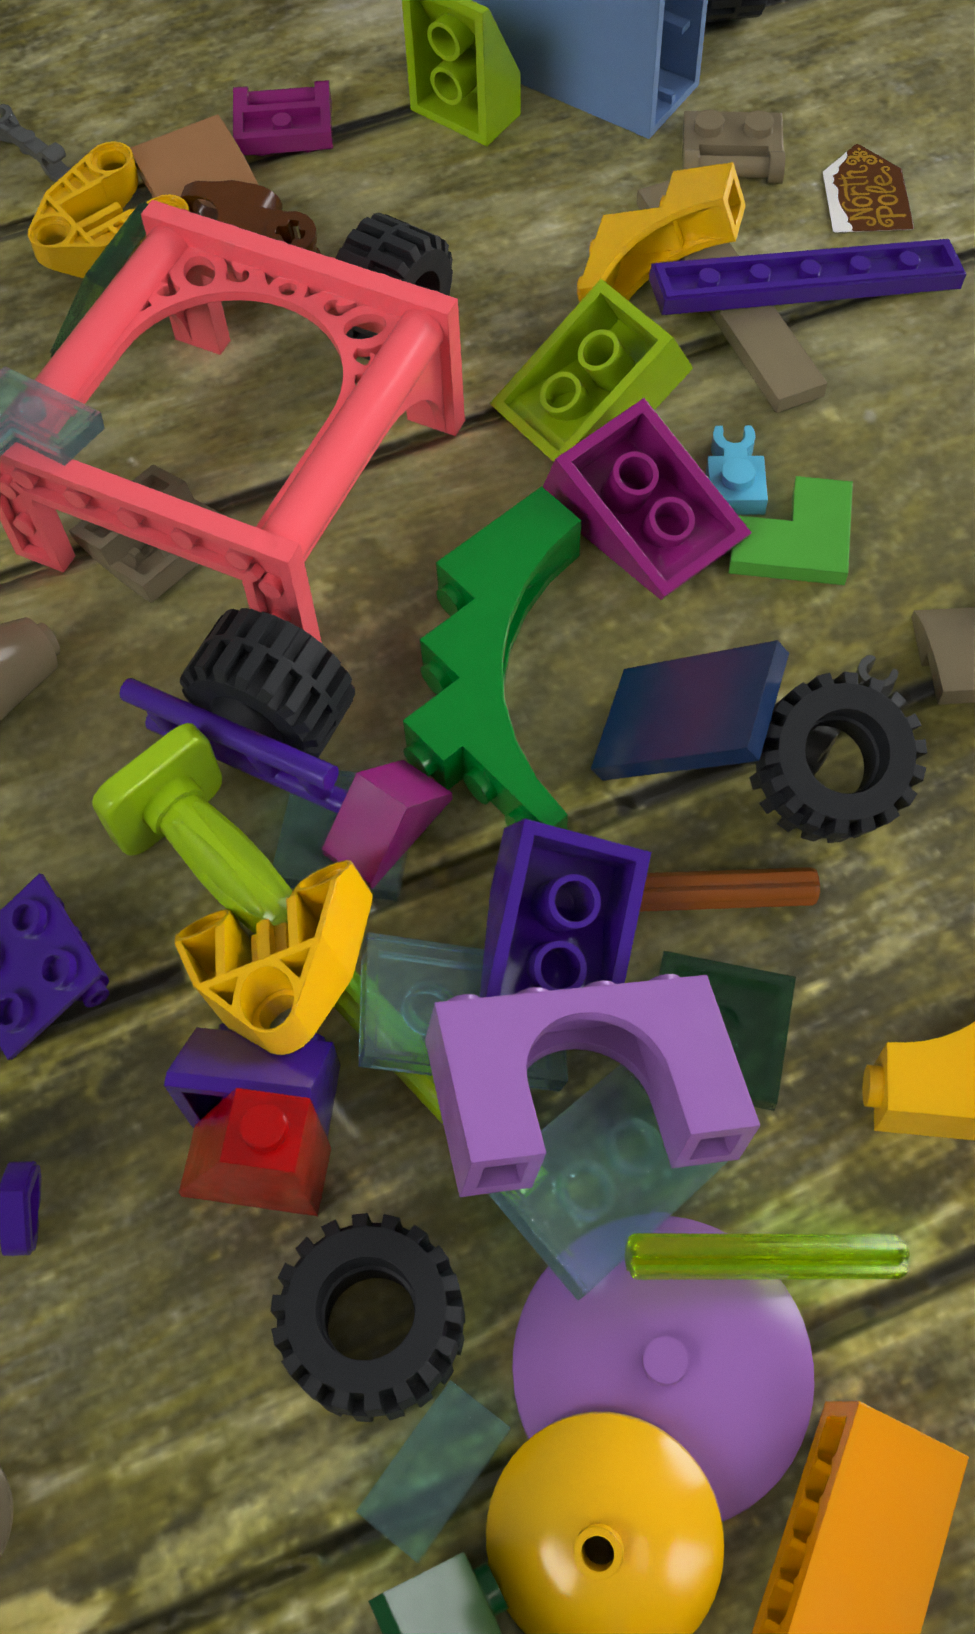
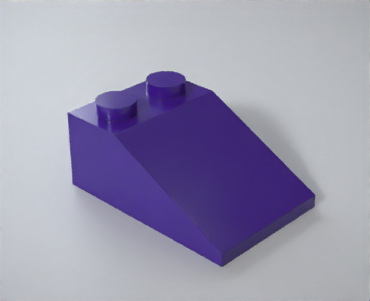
(560, 910)

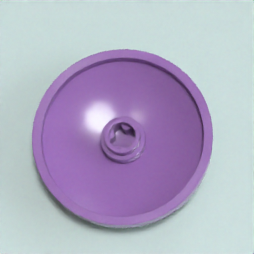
(698, 1358)

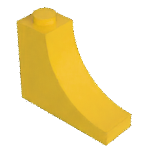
(925, 1086)

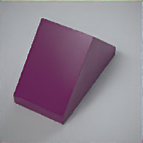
(383, 817)

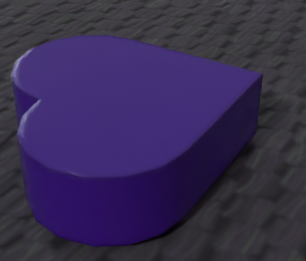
(19, 1208)

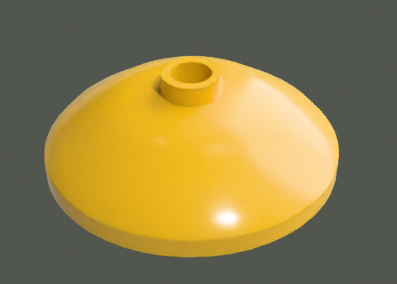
(615, 1482)

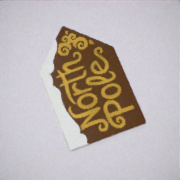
(866, 193)

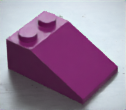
(645, 501)

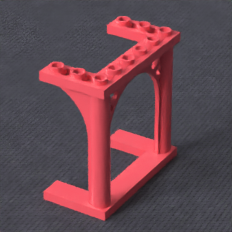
(185, 274)

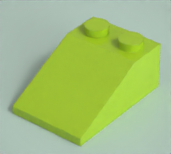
(460, 68)
(591, 372)

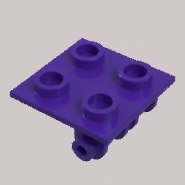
(41, 966)

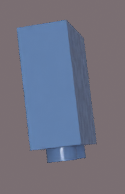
(608, 56)

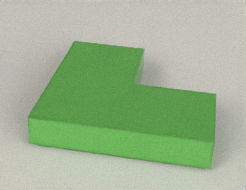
(807, 547)

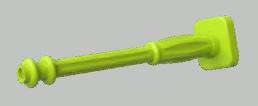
(168, 797)

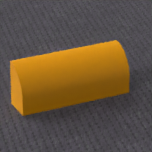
(863, 1528)

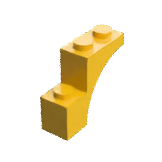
(696, 213)

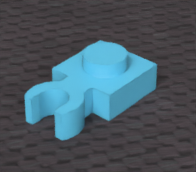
(738, 473)

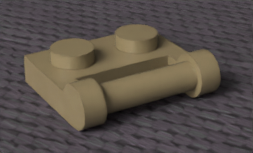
(745, 138)

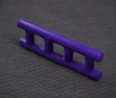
(241, 746)

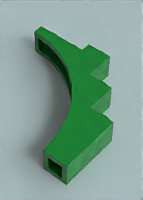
(487, 593)

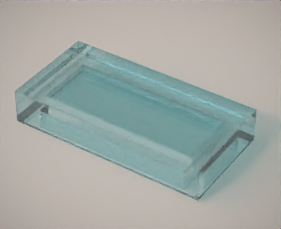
(434, 1471)

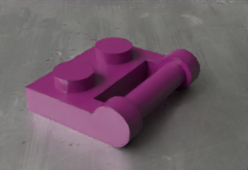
(283, 119)

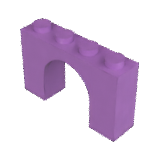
(656, 1028)

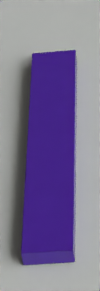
(805, 276)

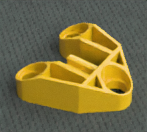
(85, 209)
(281, 965)

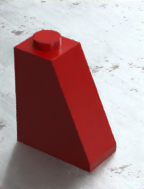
(259, 1153)

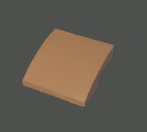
(189, 155)

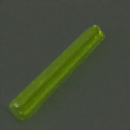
(765, 1256)

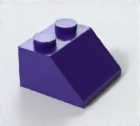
(222, 1060)

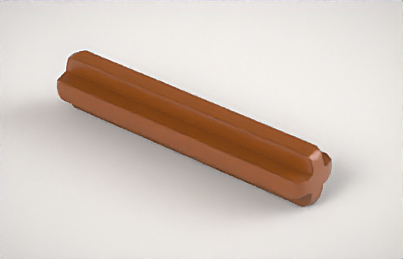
(730, 889)

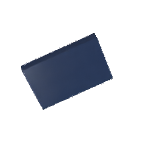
(691, 712)

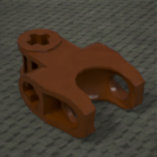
(251, 209)

